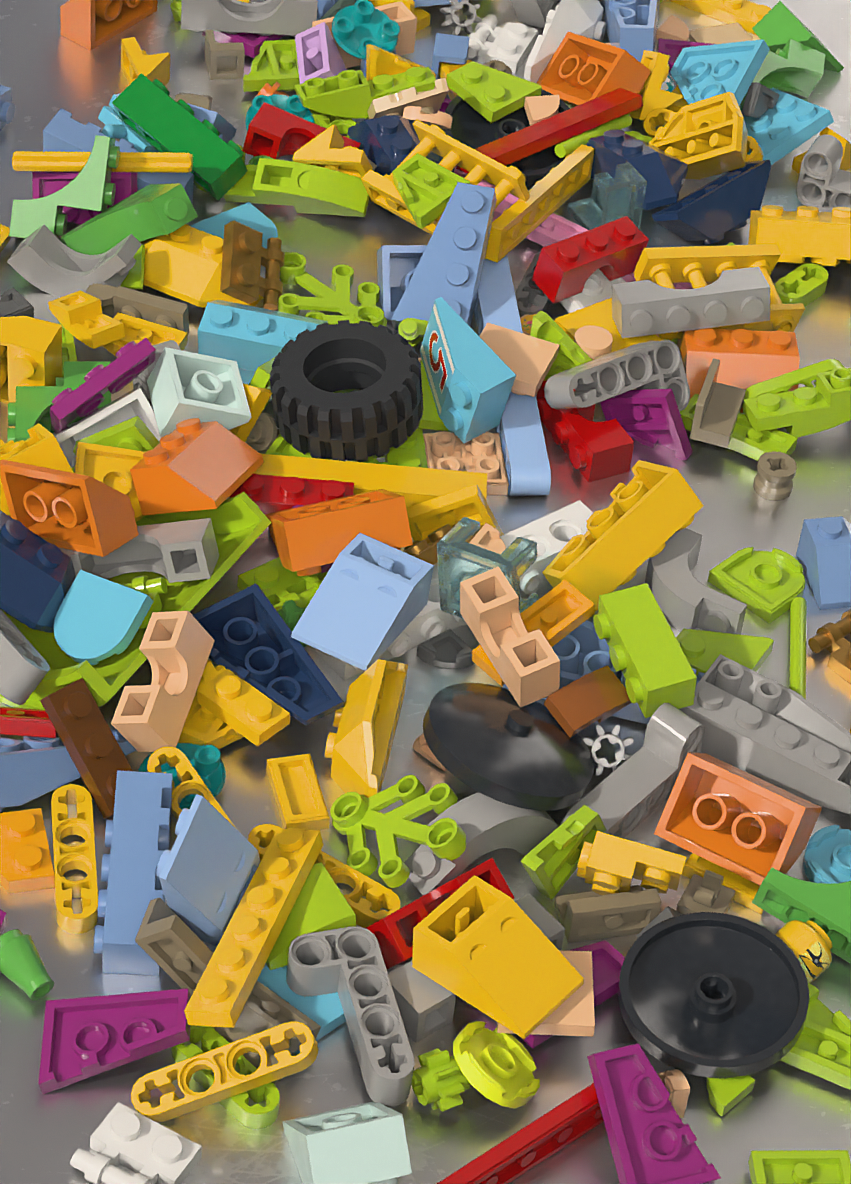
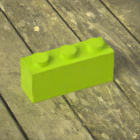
(644, 649)

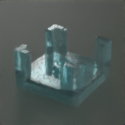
(463, 560)

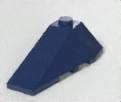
(260, 650)

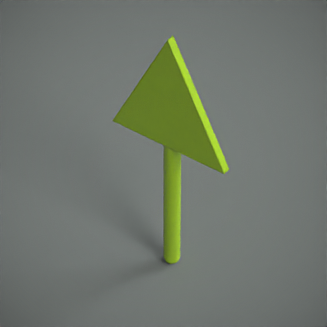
(135, 277)

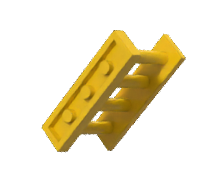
(433, 139)
(706, 264)

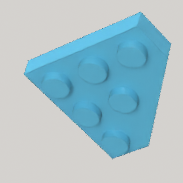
(718, 69)
(786, 125)

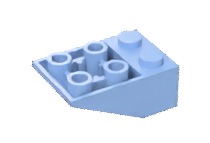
(365, 602)
(206, 870)

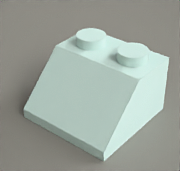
(196, 387)
(350, 1145)

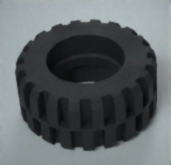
(353, 422)

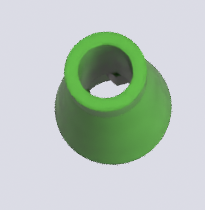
(23, 964)

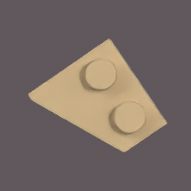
(395, 103)

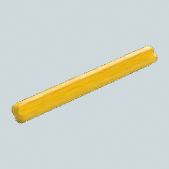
(128, 161)

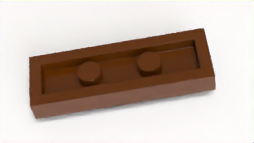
(87, 741)

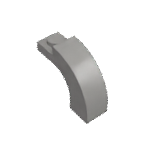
(62, 271)
(685, 599)
(487, 828)

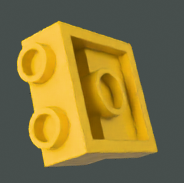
(614, 862)

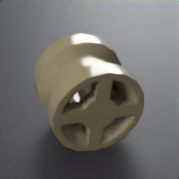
(775, 475)

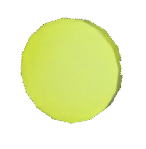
(496, 1065)

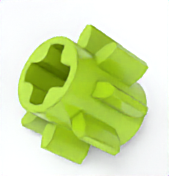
(439, 1080)

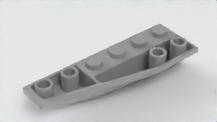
(773, 734)

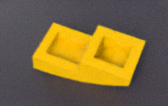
(85, 320)

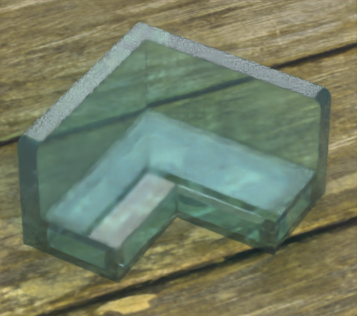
(612, 198)

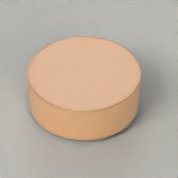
(593, 340)

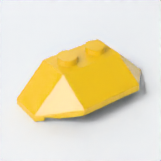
(706, 136)
(187, 266)
(367, 728)

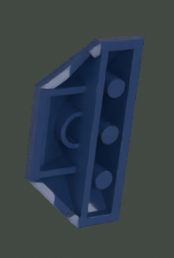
(387, 141)
(660, 170)
(718, 205)
(31, 575)

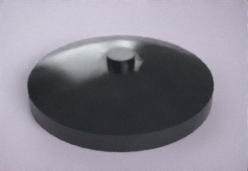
(475, 131)
(507, 749)
(713, 995)

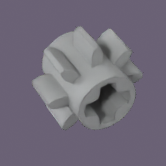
(453, 20)
(613, 738)

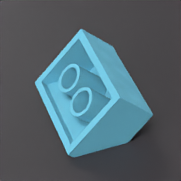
(248, 332)

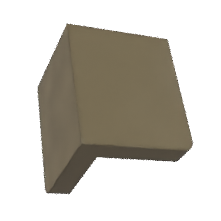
(223, 59)

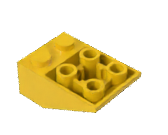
(28, 354)
(493, 957)

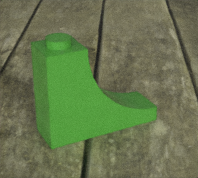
(145, 215)
(803, 900)

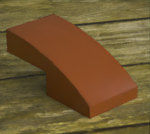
(587, 700)

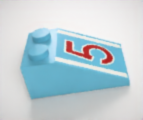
(465, 374)

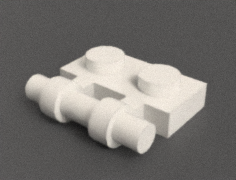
(504, 44)
(139, 1145)

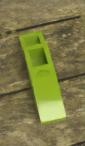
(351, 94)
(301, 185)
(805, 408)

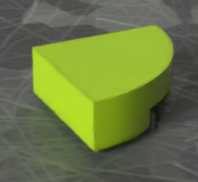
(727, 1092)

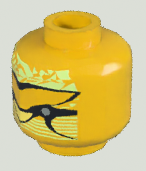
(809, 945)

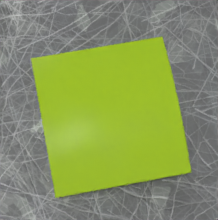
(315, 910)

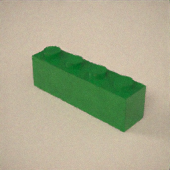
(174, 129)

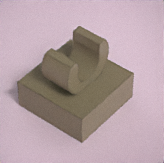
(706, 895)

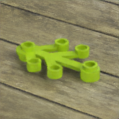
(326, 299)
(355, 812)

